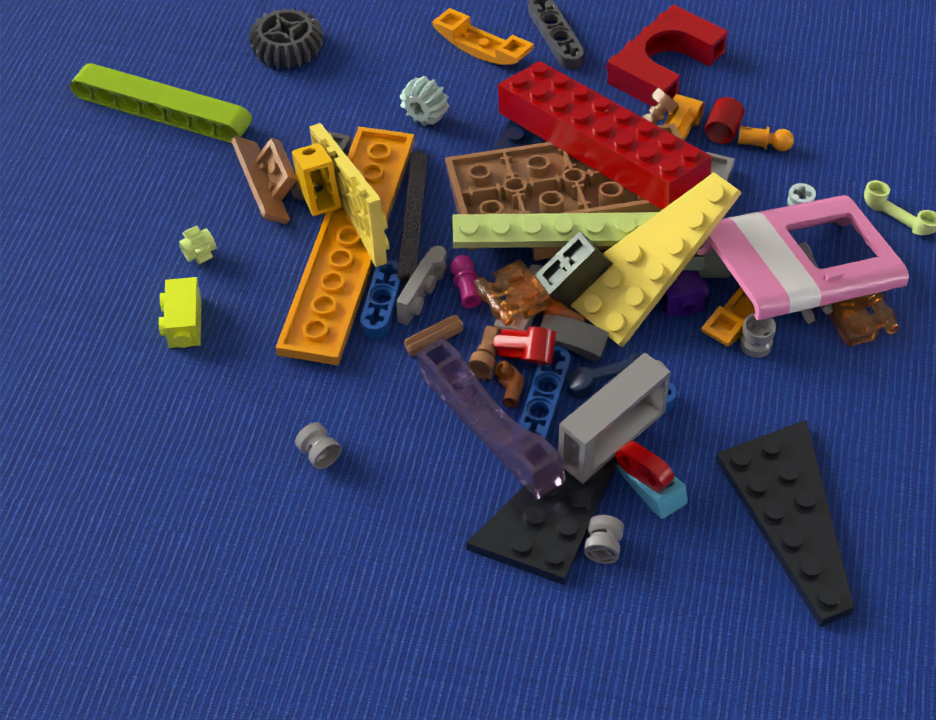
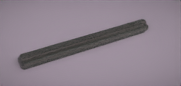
(412, 216)

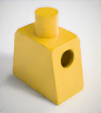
(312, 168)

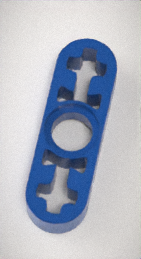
(385, 310)

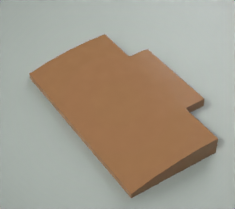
(536, 182)

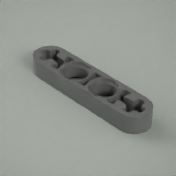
(561, 29)

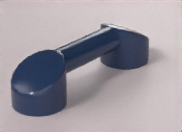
(581, 379)

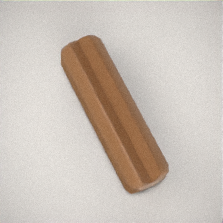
(444, 328)

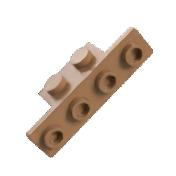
(267, 174)

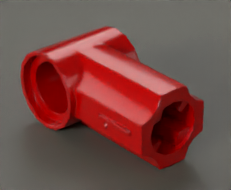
(531, 345)

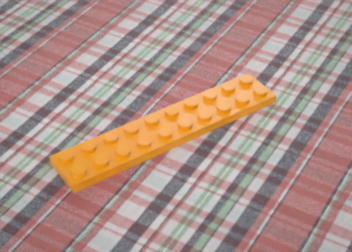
(339, 261)

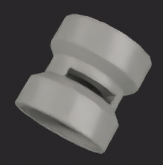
(757, 336)
(320, 448)
(603, 540)

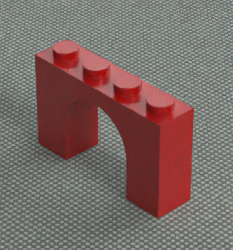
(671, 31)

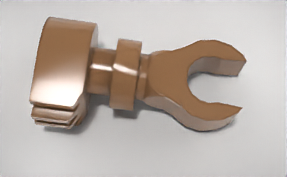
(665, 103)
(482, 361)

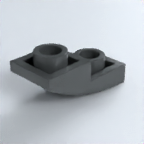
(577, 336)

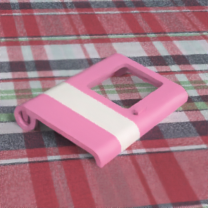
(780, 274)

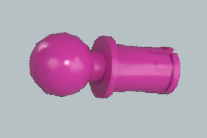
(465, 277)

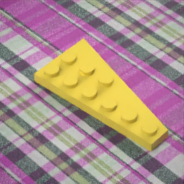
(357, 197)
(653, 258)

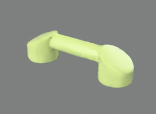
(876, 197)

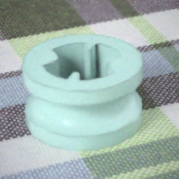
(801, 190)

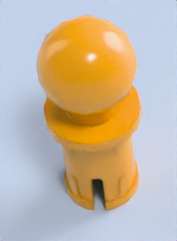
(781, 139)

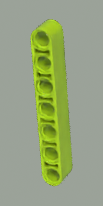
(161, 102)

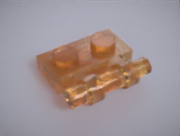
(520, 287)
(855, 322)

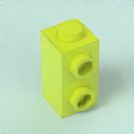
(181, 313)

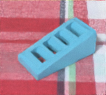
(663, 502)

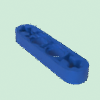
(546, 400)

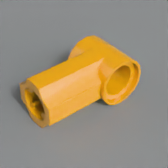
(686, 114)

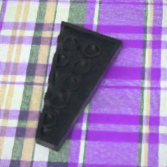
(788, 503)
(544, 532)

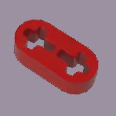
(644, 466)

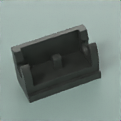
(573, 269)

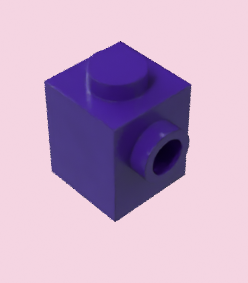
(685, 294)

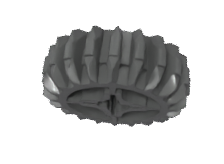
(286, 38)

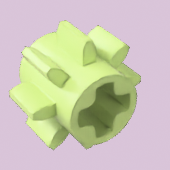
(197, 245)

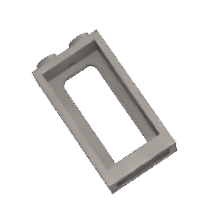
(613, 417)

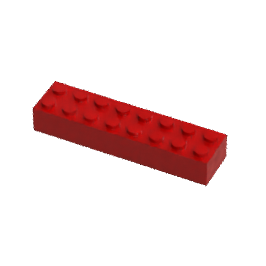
(603, 134)

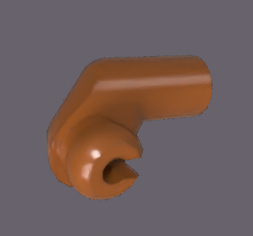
(560, 309)
(511, 381)

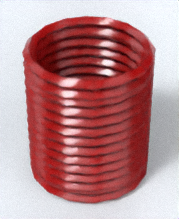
(724, 120)

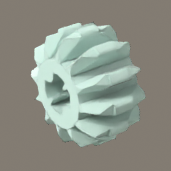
(424, 101)

